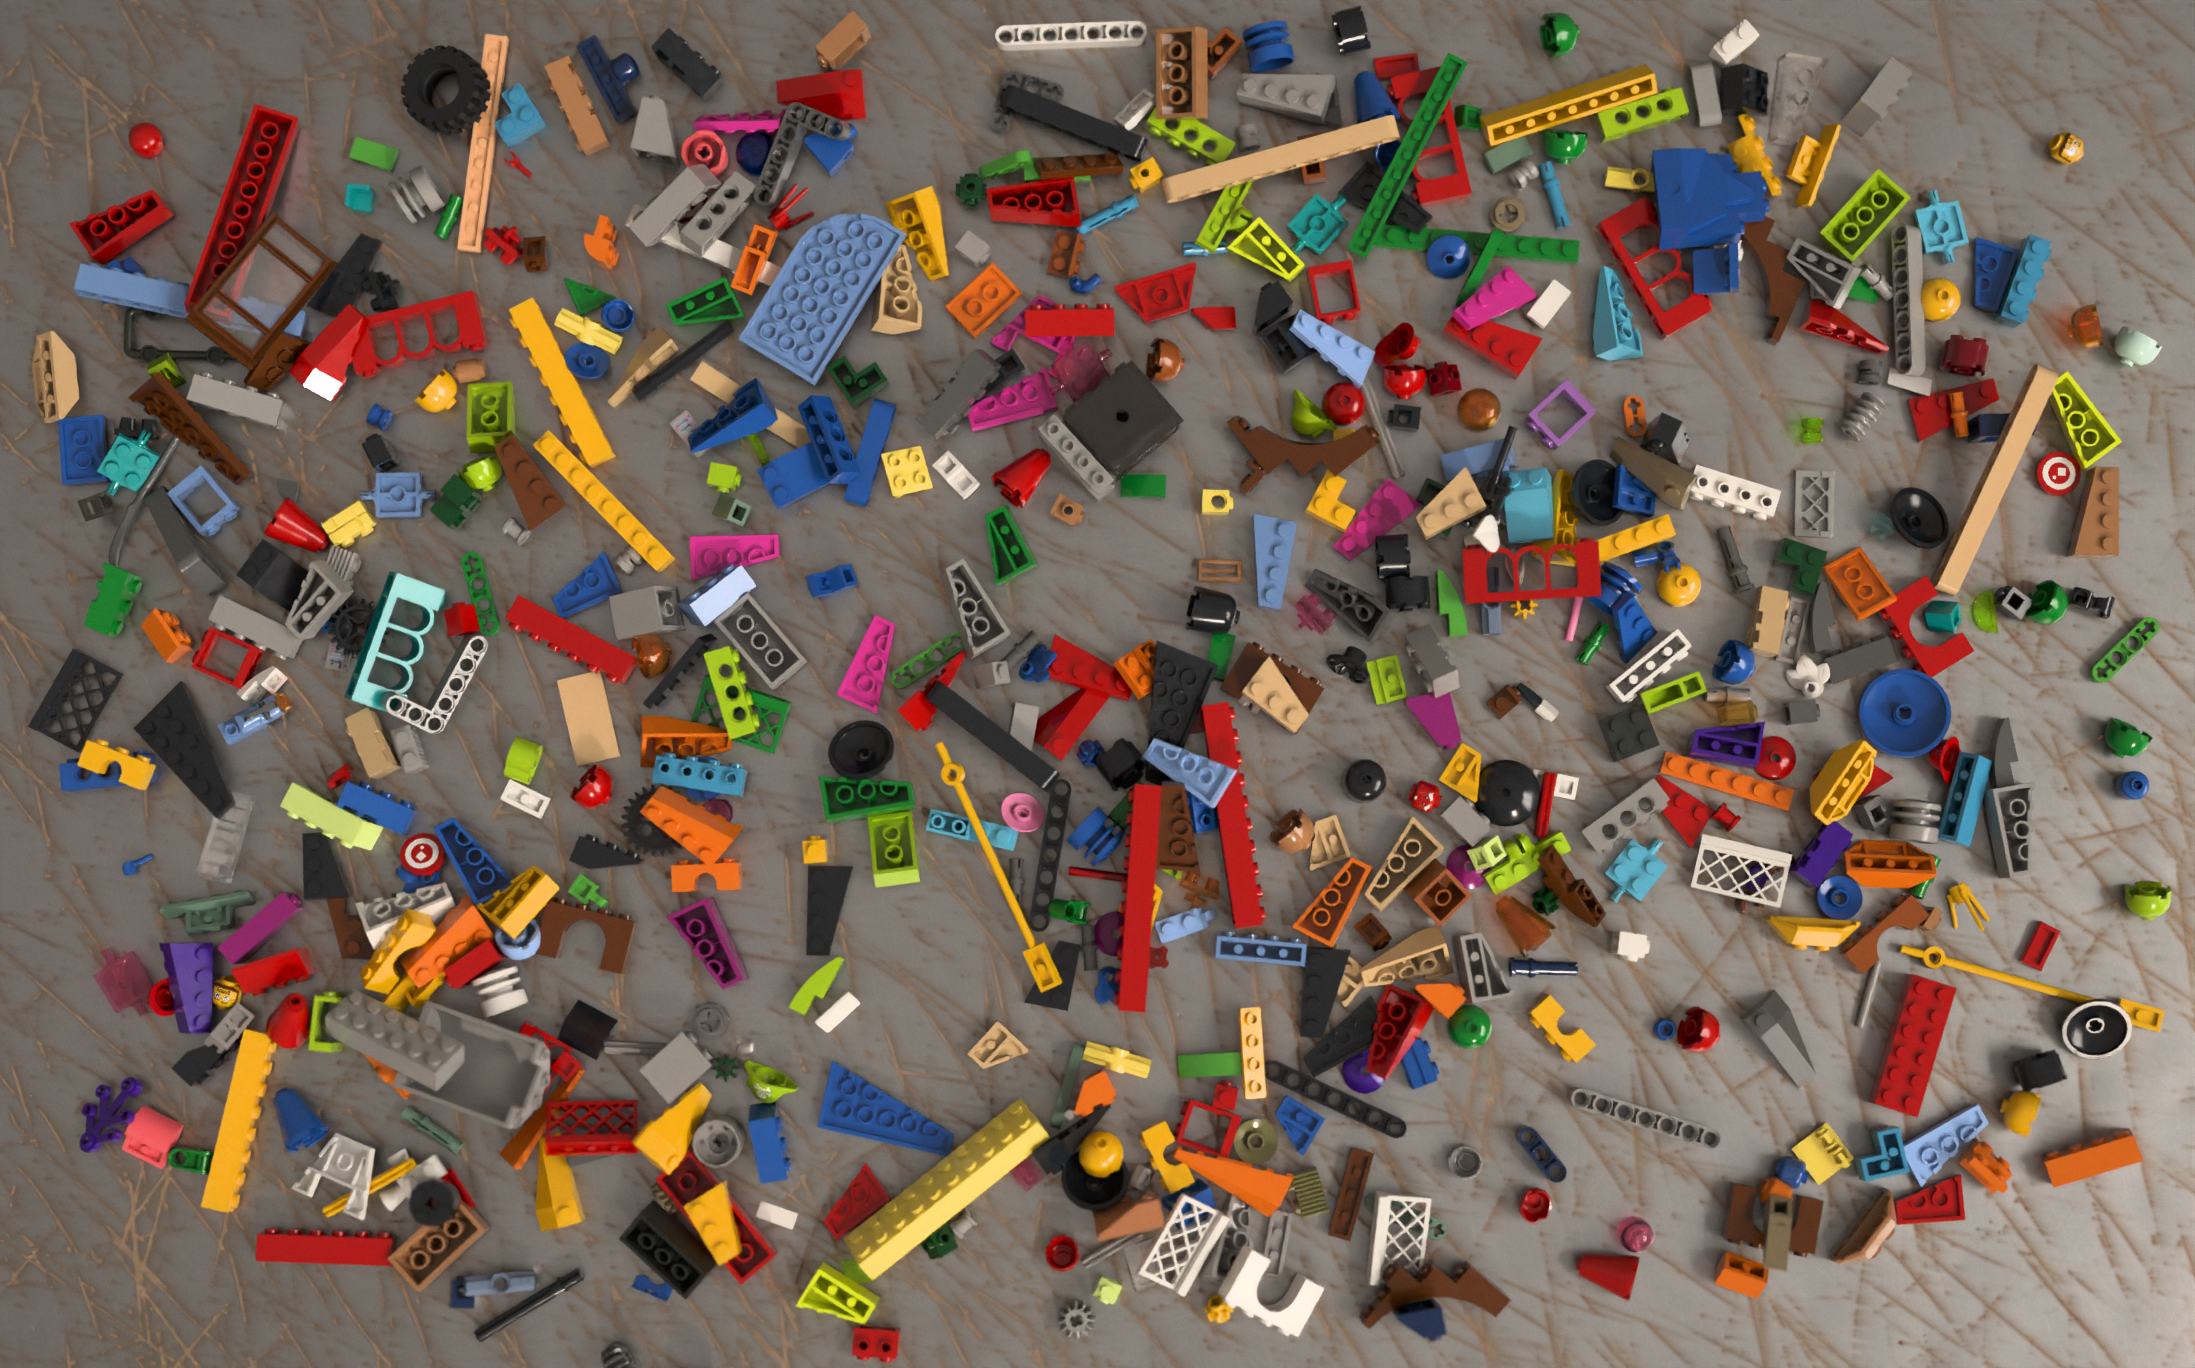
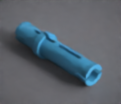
(1554, 194)
(1101, 217)

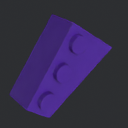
(1728, 745)
(1820, 854)

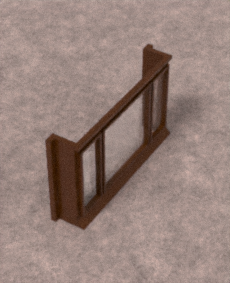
(261, 291)

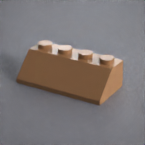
(1181, 73)
(437, 1247)

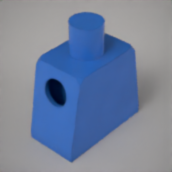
(830, 152)

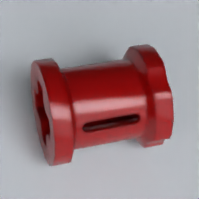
(1726, 817)

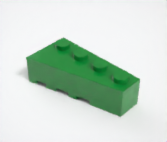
(857, 799)

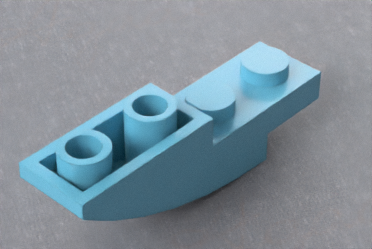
(960, 827)

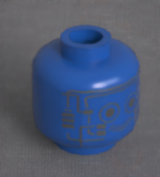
(2132, 785)
(1792, 1171)

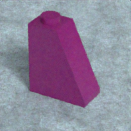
(1436, 718)

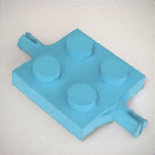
(1941, 227)
(1635, 870)

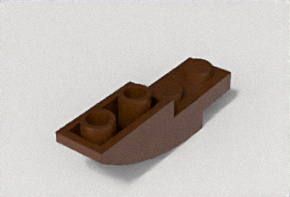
(1572, 893)

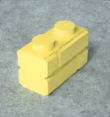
(349, 524)

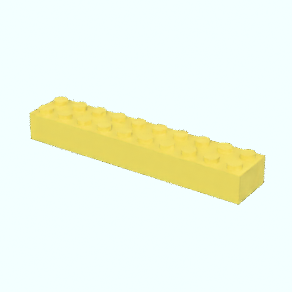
(946, 1189)

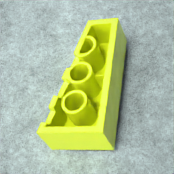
(2081, 422)

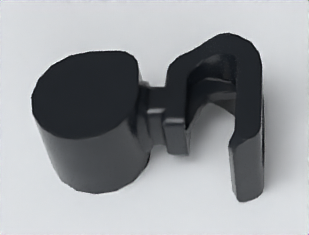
(2084, 599)

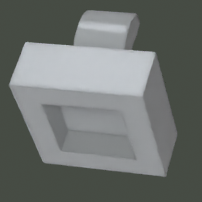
(1141, 1176)

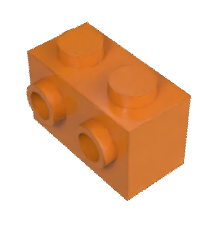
(1741, 1275)

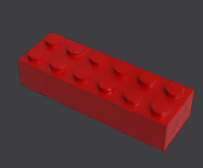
(1912, 1045)
(694, 1179)

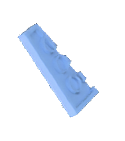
(1342, 351)
(1201, 775)
(1937, 1144)

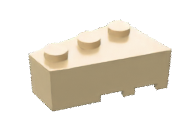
(1767, 621)
(1275, 697)

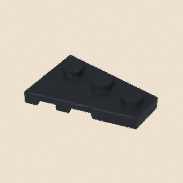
(320, 869)

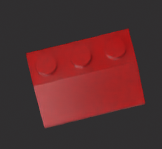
(274, 971)

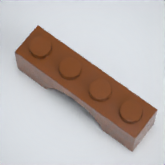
(1862, 952)

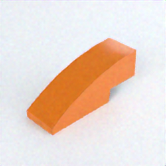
(754, 258)

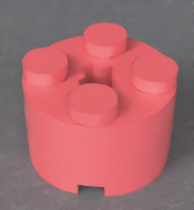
(703, 142)

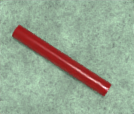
(1097, 874)

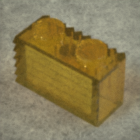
(1737, 713)

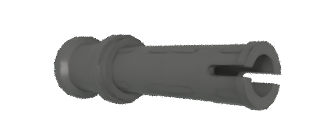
(1737, 569)

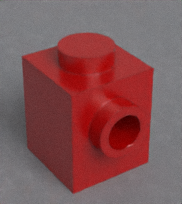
(461, 619)
(1225, 1095)

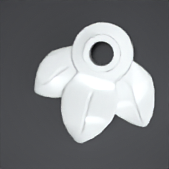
(1806, 674)

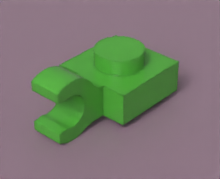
(586, 890)

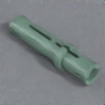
(432, 1130)

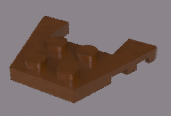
(350, 931)

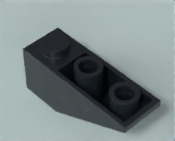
(1010, 368)
(594, 855)
(198, 1063)

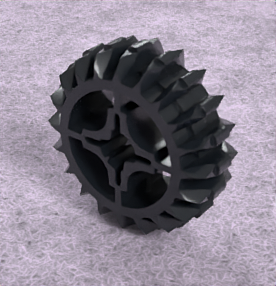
(345, 614)

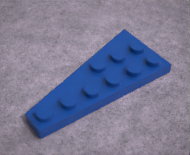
(868, 1112)

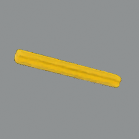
(375, 1184)

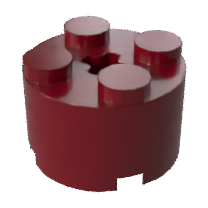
(1965, 356)

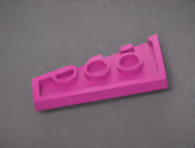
(740, 121)
(1494, 299)
(1015, 402)
(1380, 514)
(714, 553)
(867, 671)

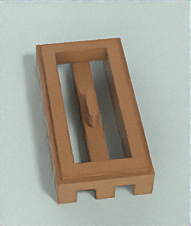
(1238, 571)

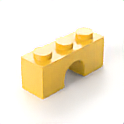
(135, 770)
(1545, 1015)
(1173, 1175)

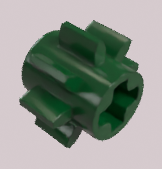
(1545, 901)
(730, 1062)

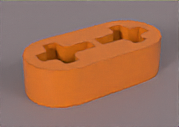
(1629, 417)

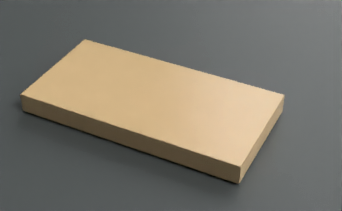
(588, 718)

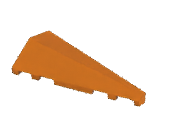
(524, 1142)
(1253, 1186)

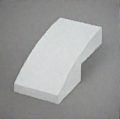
(1548, 304)
(956, 475)
(258, 686)
(1564, 786)

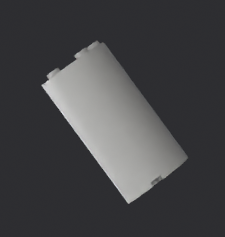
(500, 1073)

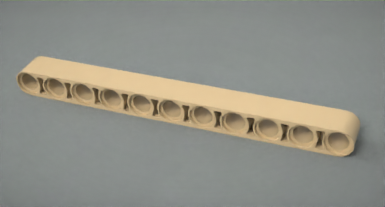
(1280, 159)
(1995, 479)

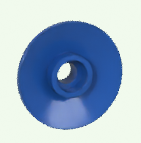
(1446, 246)
(587, 360)
(1847, 890)

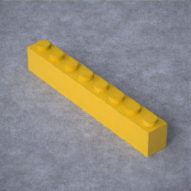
(1568, 104)
(562, 383)
(604, 501)
(238, 1121)

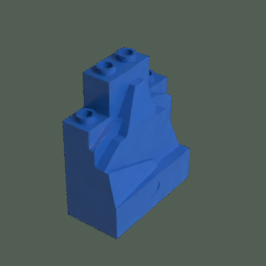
(1704, 198)

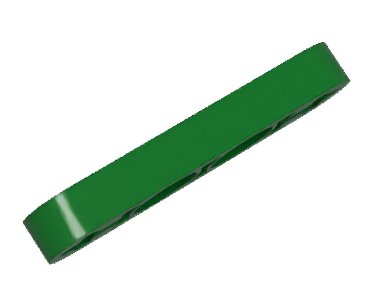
(1480, 266)
(484, 592)

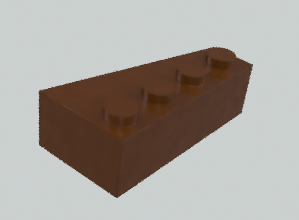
(529, 484)

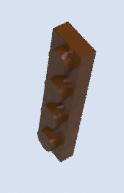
(1078, 166)
(1350, 1194)

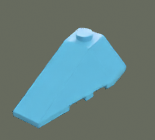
(1613, 329)

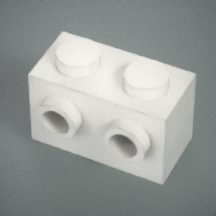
(1629, 945)

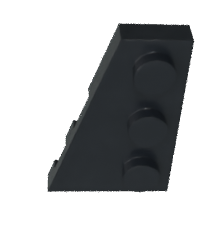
(1065, 959)

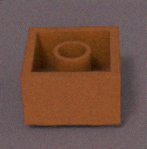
(1437, 892)

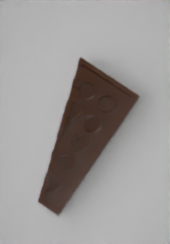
(187, 425)

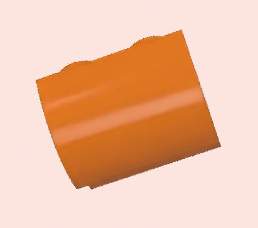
(601, 245)
(1138, 668)
(1986, 1166)

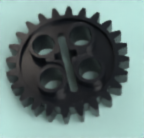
(654, 840)

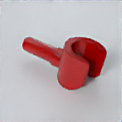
(515, 163)

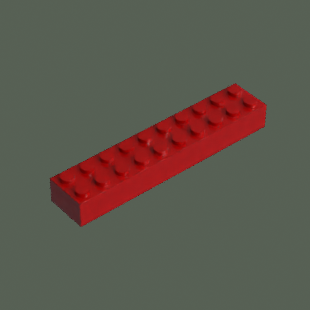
(246, 195)
(1232, 819)
(1139, 898)

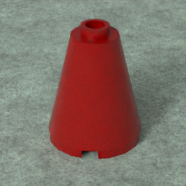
(1022, 476)
(296, 528)
(290, 1022)
(1610, 1272)

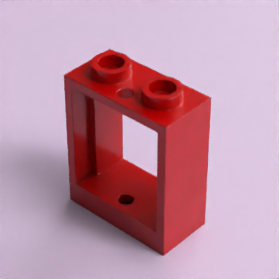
(1328, 270)
(247, 667)
(474, 964)
(1229, 1134)

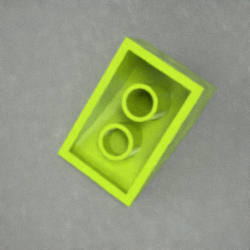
(489, 414)
(893, 849)

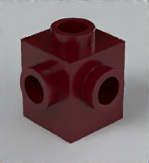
(1443, 379)

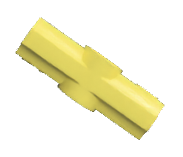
(1623, 179)
(588, 331)
(1116, 1059)

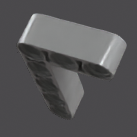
(442, 690)

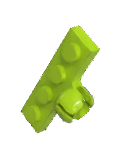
(1226, 216)
(1522, 860)

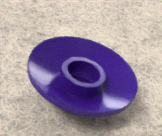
(1353, 1077)

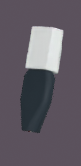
(1543, 708)

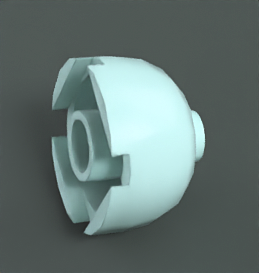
(2135, 347)

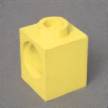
(1209, 509)

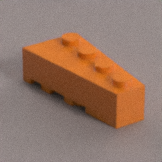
(691, 825)
(1332, 907)
(451, 941)
(2092, 1158)

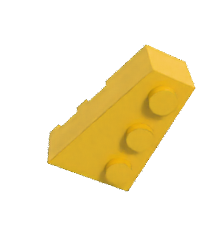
(716, 1223)

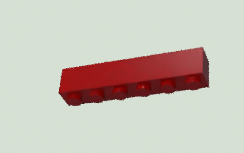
(570, 639)
(325, 1248)

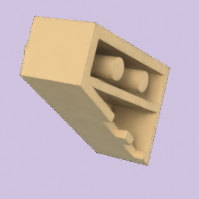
(1451, 506)
(372, 743)

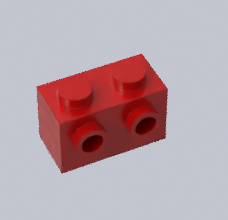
(875, 1342)

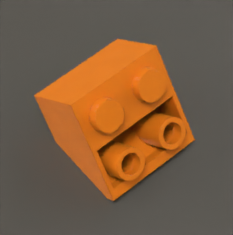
(167, 635)
(1095, 1090)

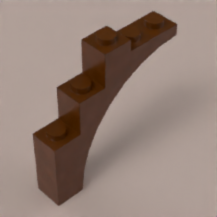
(1433, 1282)

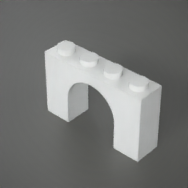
(1288, 1314)

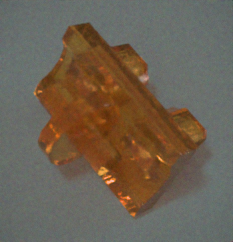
(1190, 883)

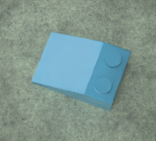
(1529, 506)

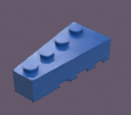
(474, 865)

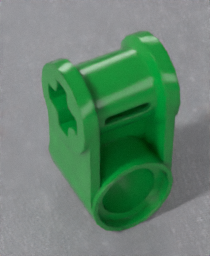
(1068, 910)
(196, 1159)

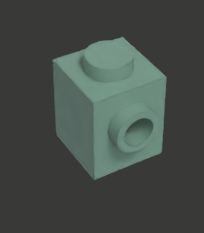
(731, 510)

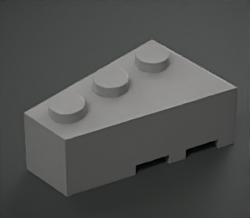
(317, 601)
(1478, 970)

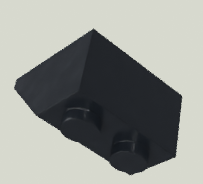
(1271, 306)

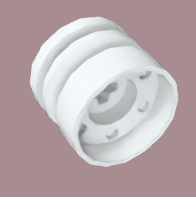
(499, 991)

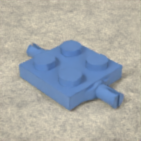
(398, 495)

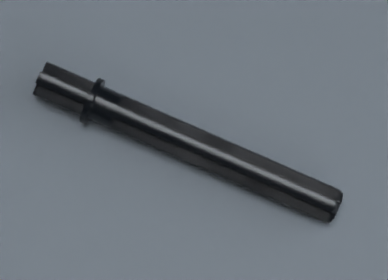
(682, 361)
(528, 1305)

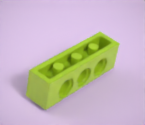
(1610, 129)
(1204, 135)
(721, 684)

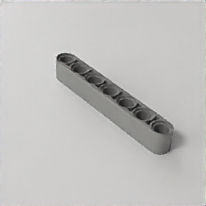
(1907, 302)
(1652, 1124)

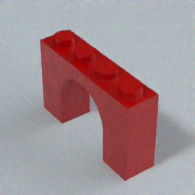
(1924, 658)

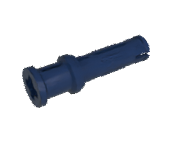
(1532, 967)

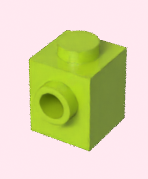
(723, 477)

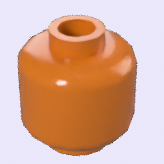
(1775, 1188)

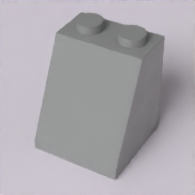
(654, 133)
(646, 612)
(677, 1066)

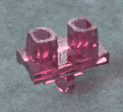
(1312, 616)
(1026, 1174)

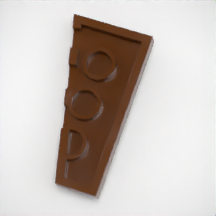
(1175, 835)

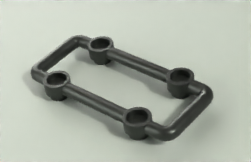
(149, 353)

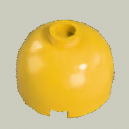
(1939, 299)
(438, 393)
(1678, 586)
(2020, 1111)
(1101, 1153)

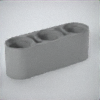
(1704, 94)

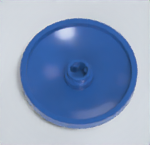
(1904, 713)

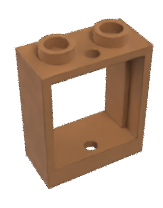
(842, 42)

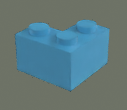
(523, 120)
(1888, 1156)

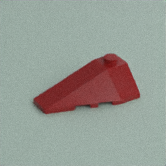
(833, 93)
(920, 711)
(1067, 721)
(1397, 1026)

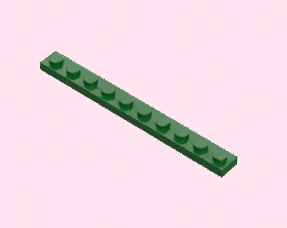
(1407, 156)
(1510, 246)

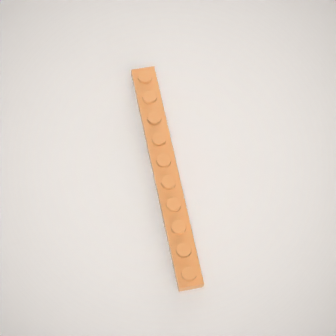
(483, 148)

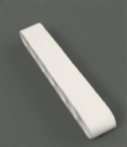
(1080, 29)

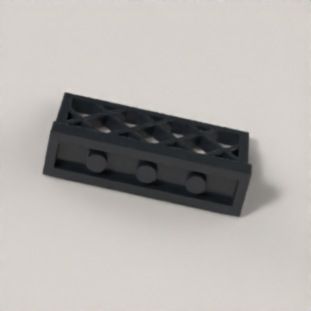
(57, 691)

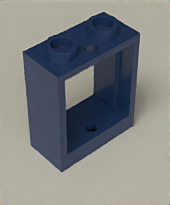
(1987, 427)

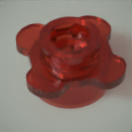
(1162, 961)

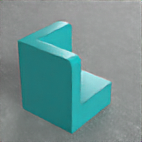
(359, 198)
(1943, 616)

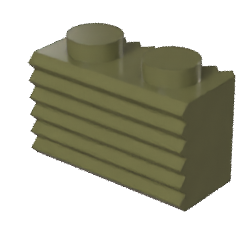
(1308, 1192)

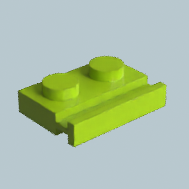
(1386, 680)

